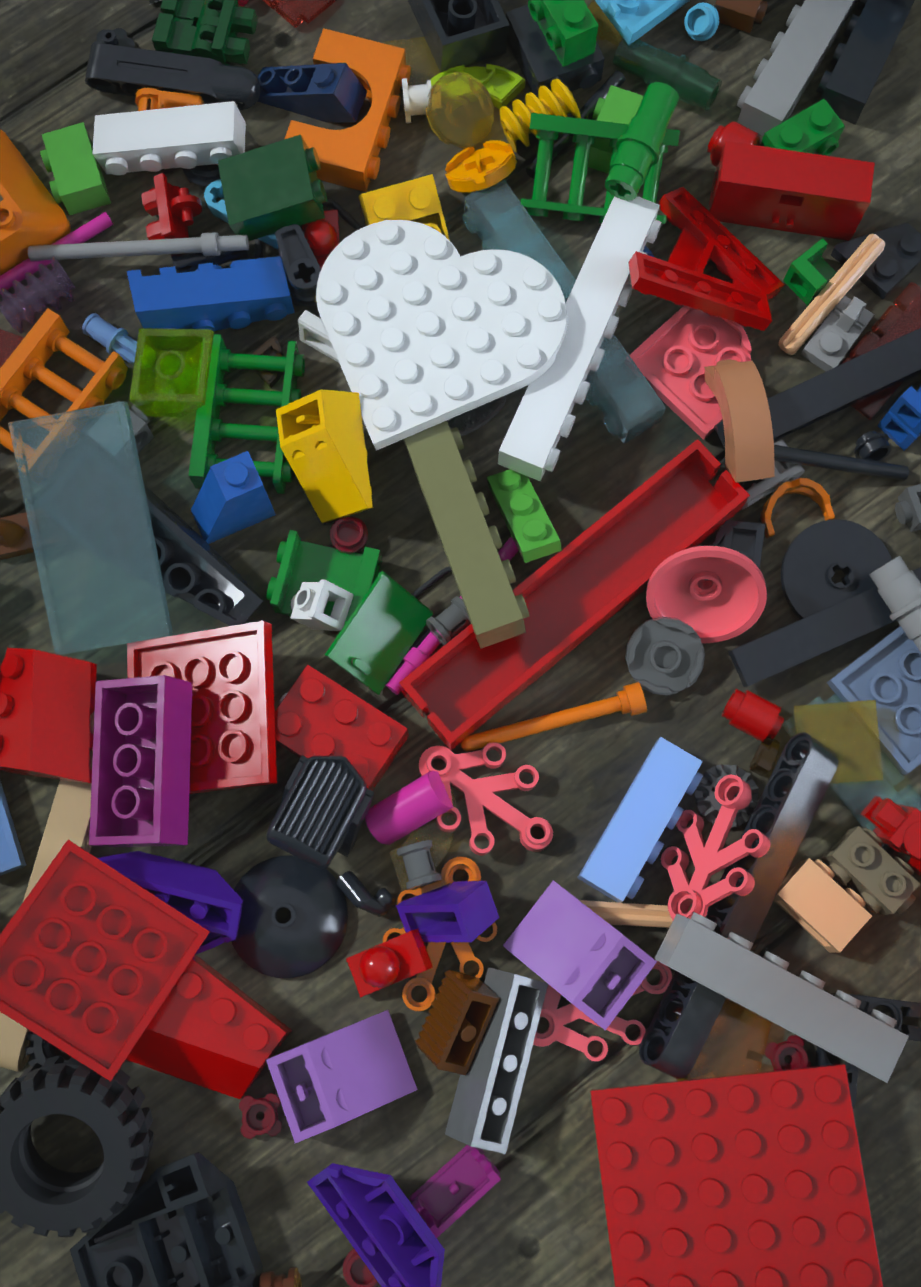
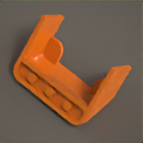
(27, 209)

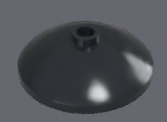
(315, 924)

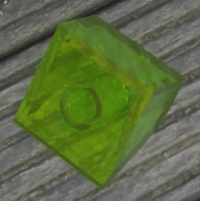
(171, 371)

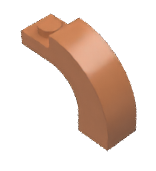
(745, 419)

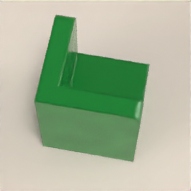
(809, 273)

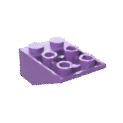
(579, 954)
(341, 1076)

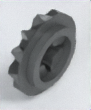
(706, 800)

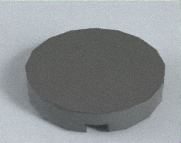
(665, 655)

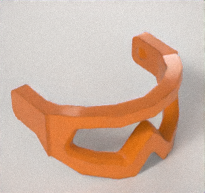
(798, 486)

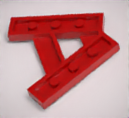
(682, 275)

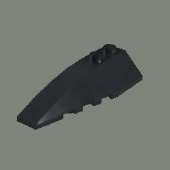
(196, 570)

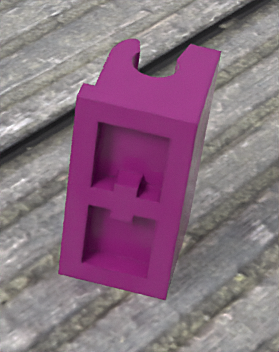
(454, 1188)

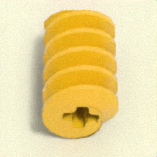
(554, 102)

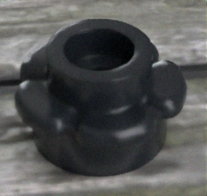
(872, 446)

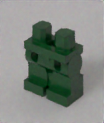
(205, 29)

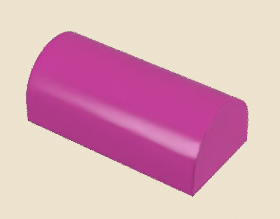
(408, 808)

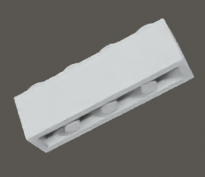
(168, 137)

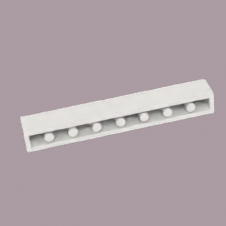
(590, 317)

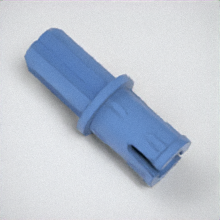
(110, 337)

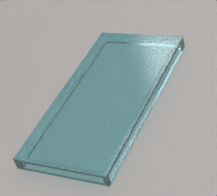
(91, 528)

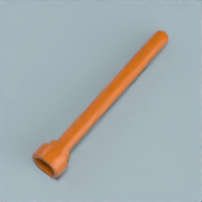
(628, 700)

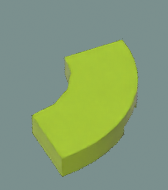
(500, 82)

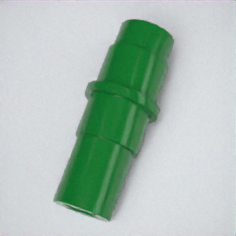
(641, 142)

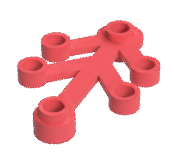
(480, 794)
(712, 857)
(570, 1013)

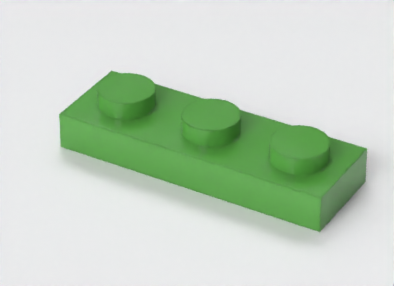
(524, 515)

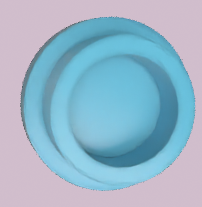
(701, 21)

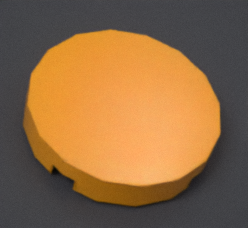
(480, 168)

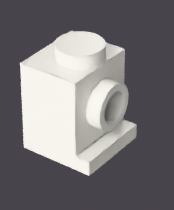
(311, 601)

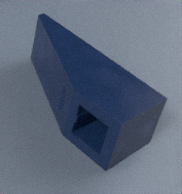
(316, 91)

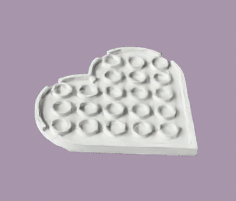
(434, 329)

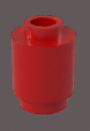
(753, 715)

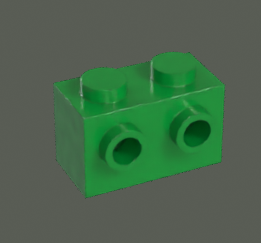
(567, 27)
(810, 131)

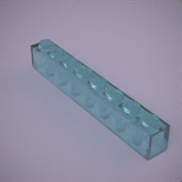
(618, 385)

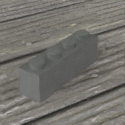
(492, 1088)

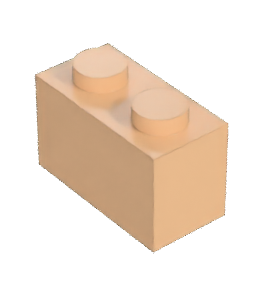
(822, 905)

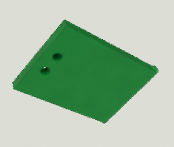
(379, 633)

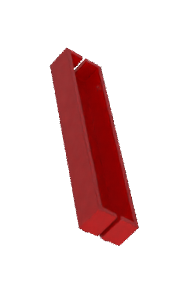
(576, 593)

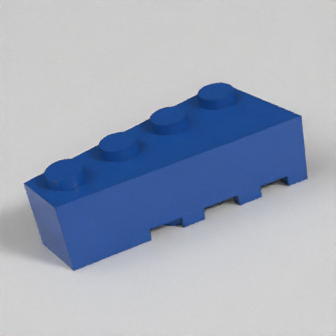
(212, 295)

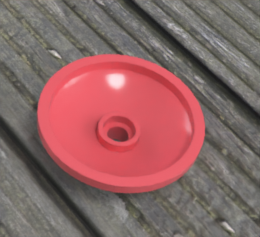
(713, 607)

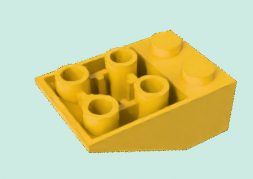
(409, 200)
(327, 451)

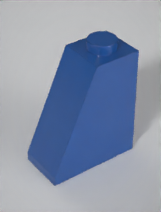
(231, 499)

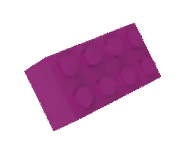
(141, 762)

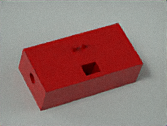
(791, 190)

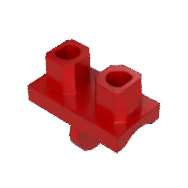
(174, 208)

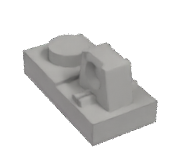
(837, 333)

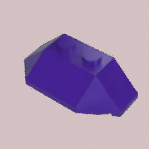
(188, 888)
(381, 1226)

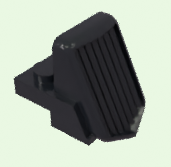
(320, 810)

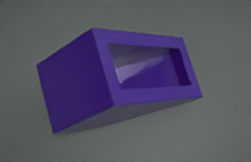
(450, 912)

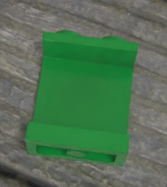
(314, 562)

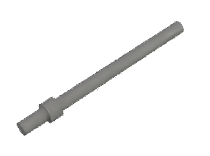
(209, 243)

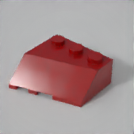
(46, 715)
(210, 1033)

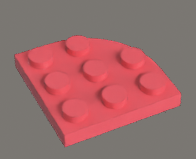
(676, 362)

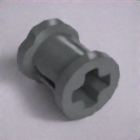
(450, 621)
(419, 864)

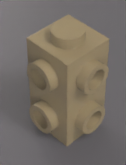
(879, 879)

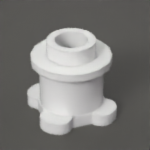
(415, 99)

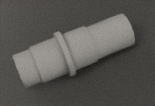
(902, 595)

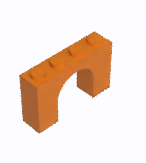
(351, 154)

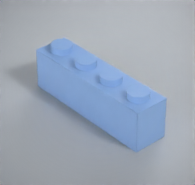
(640, 820)

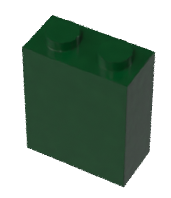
(272, 188)

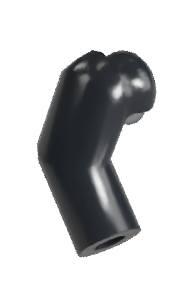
(362, 898)

